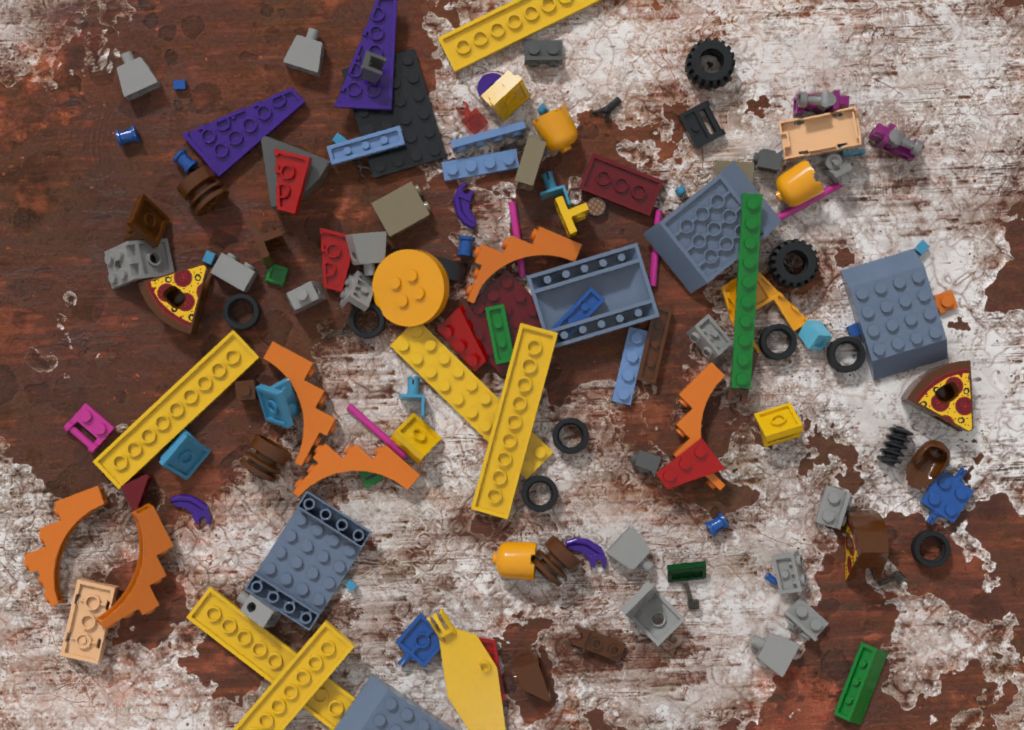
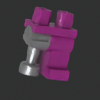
(819, 104)
(895, 142)

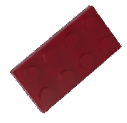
(621, 185)

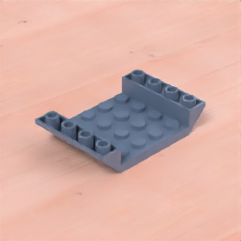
(704, 231)
(308, 561)

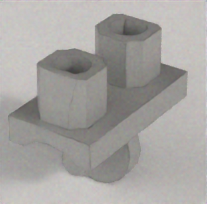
(837, 169)

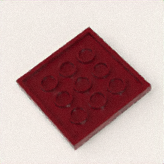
(518, 308)

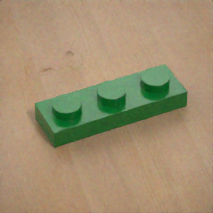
(499, 333)

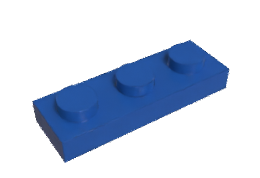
(580, 310)

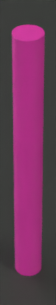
(792, 210)
(516, 232)
(654, 255)
(376, 430)

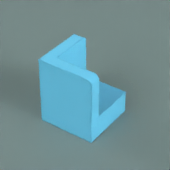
(814, 335)

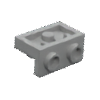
(357, 291)
(709, 337)
(833, 507)
(790, 572)
(806, 618)

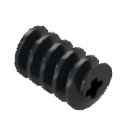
(894, 446)

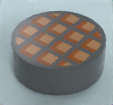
(596, 206)

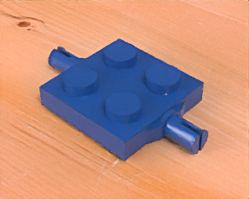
(946, 497)
(419, 642)

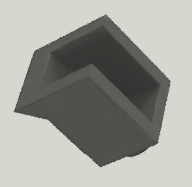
(372, 67)
(767, 160)
(646, 461)

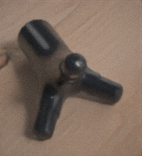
(608, 108)

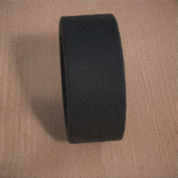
(256, 311)
(367, 335)
(763, 342)
(860, 354)
(570, 421)
(539, 508)
(945, 553)

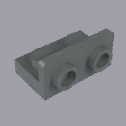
(543, 53)

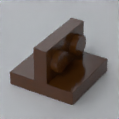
(146, 222)
(267, 242)

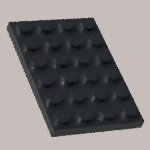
(409, 110)

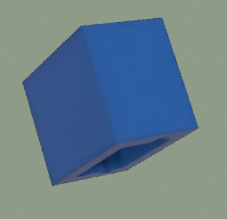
(180, 85)
(853, 330)

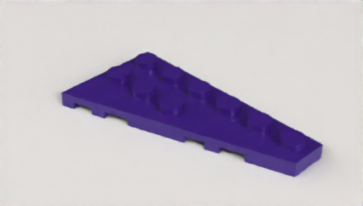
(380, 39)
(238, 133)

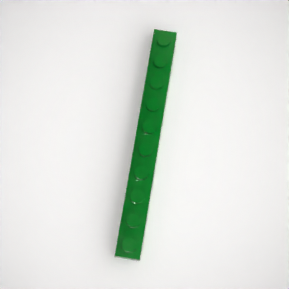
(746, 290)

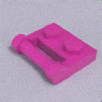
(94, 423)

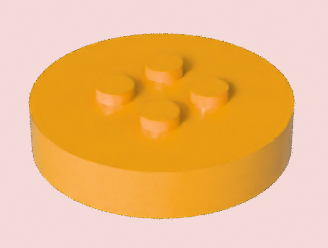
(410, 287)

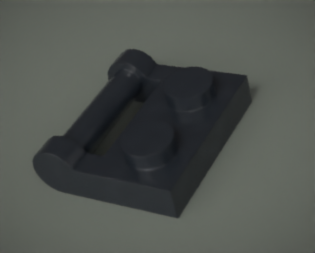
(696, 127)

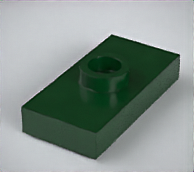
(686, 571)

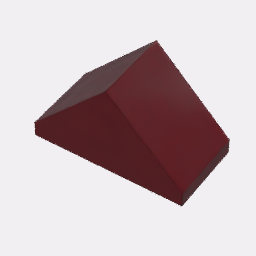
(137, 490)

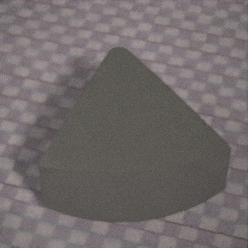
(317, 174)

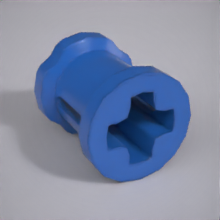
(127, 136)
(185, 161)
(465, 246)
(717, 524)

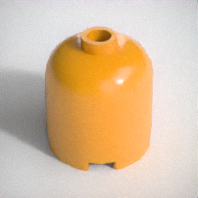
(557, 129)
(797, 185)
(514, 560)

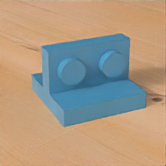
(278, 402)
(184, 455)

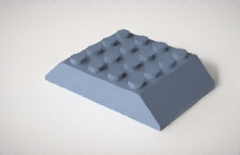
(614, 275)
(895, 314)
(385, 708)

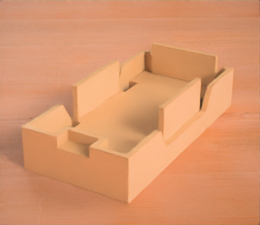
(821, 134)
(83, 621)

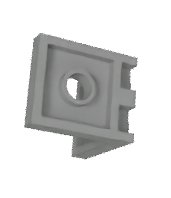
(132, 262)
(645, 606)

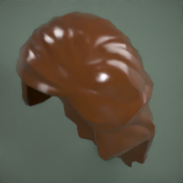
(927, 464)

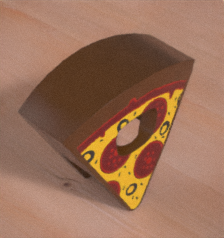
(179, 297)
(944, 394)
(865, 543)

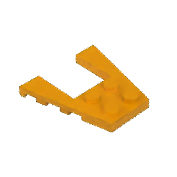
(765, 294)

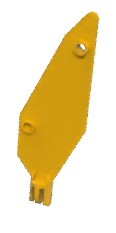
(469, 676)

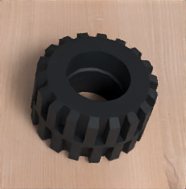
(713, 48)
(808, 257)

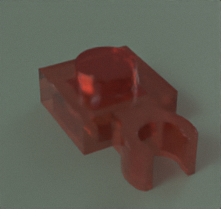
(473, 119)

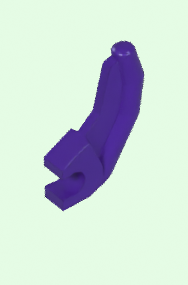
(462, 206)
(194, 505)
(588, 548)

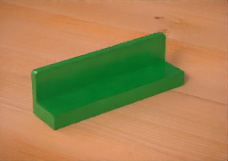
(860, 683)

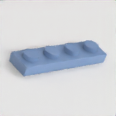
(496, 135)
(366, 145)
(480, 165)
(629, 366)

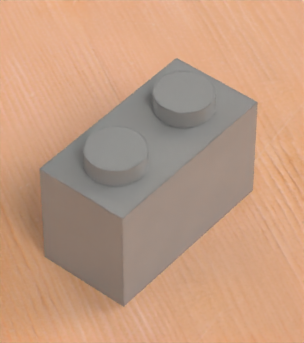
(234, 272)

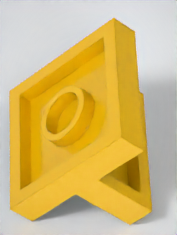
(506, 95)
(568, 216)
(778, 424)
(415, 437)

